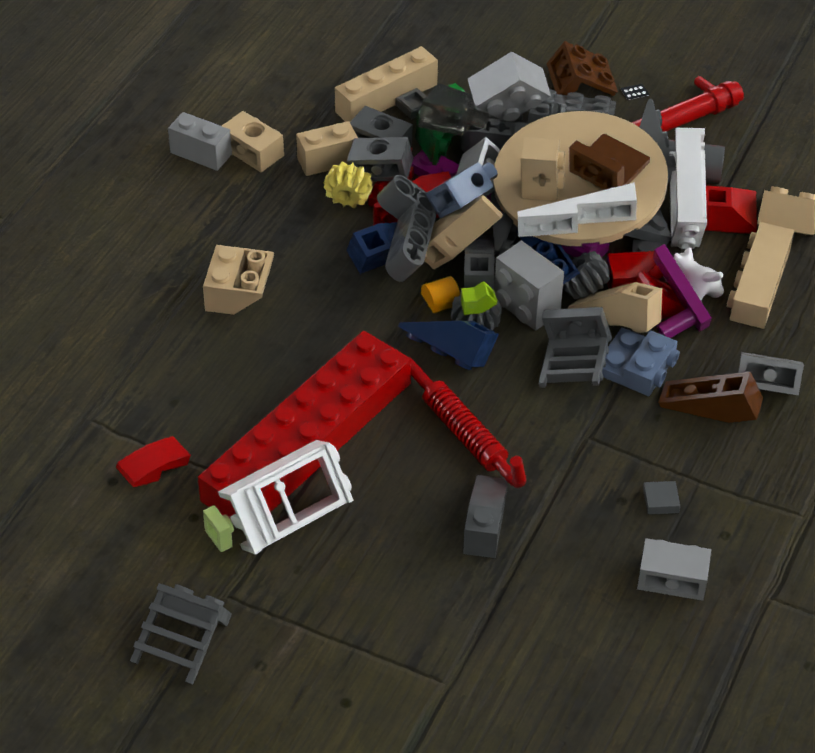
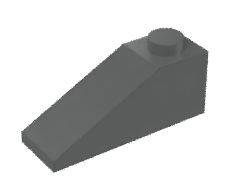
(485, 516)

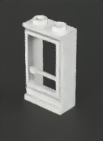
(688, 189)
(252, 510)

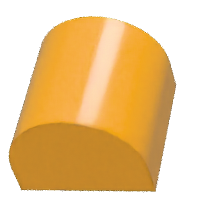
(440, 293)

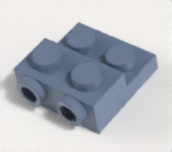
(640, 360)

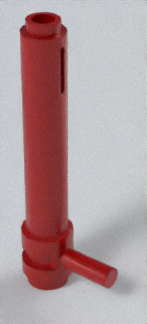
(713, 100)

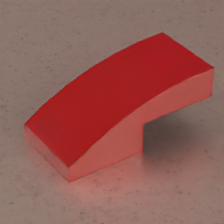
(148, 462)

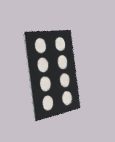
(634, 91)

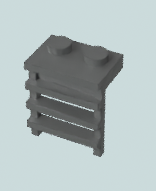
(575, 334)
(183, 606)

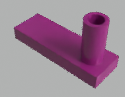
(694, 311)

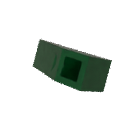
(433, 142)

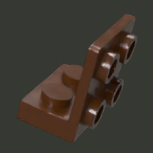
(574, 65)
(606, 162)

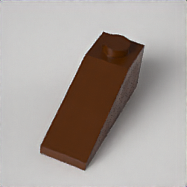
(716, 397)

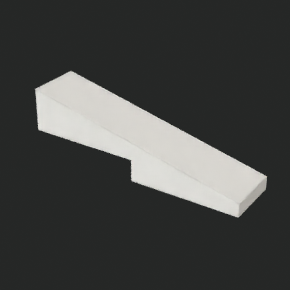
(565, 215)

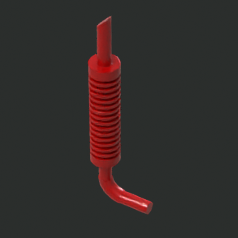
(469, 428)

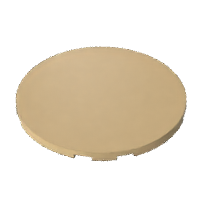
(585, 128)

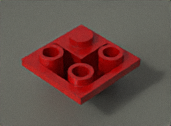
(731, 209)

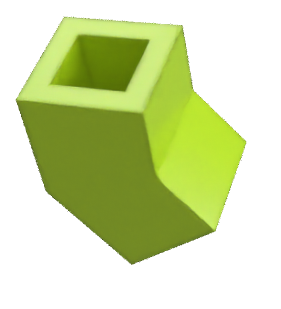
(477, 299)

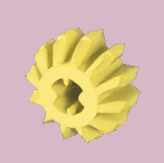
(348, 184)

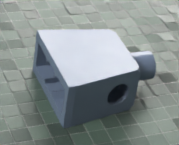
(462, 188)

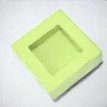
(218, 528)

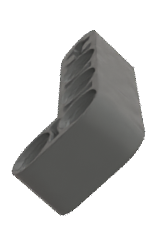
(413, 228)

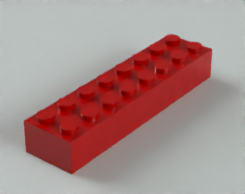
(324, 408)

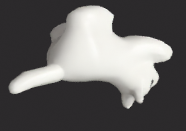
(701, 278)

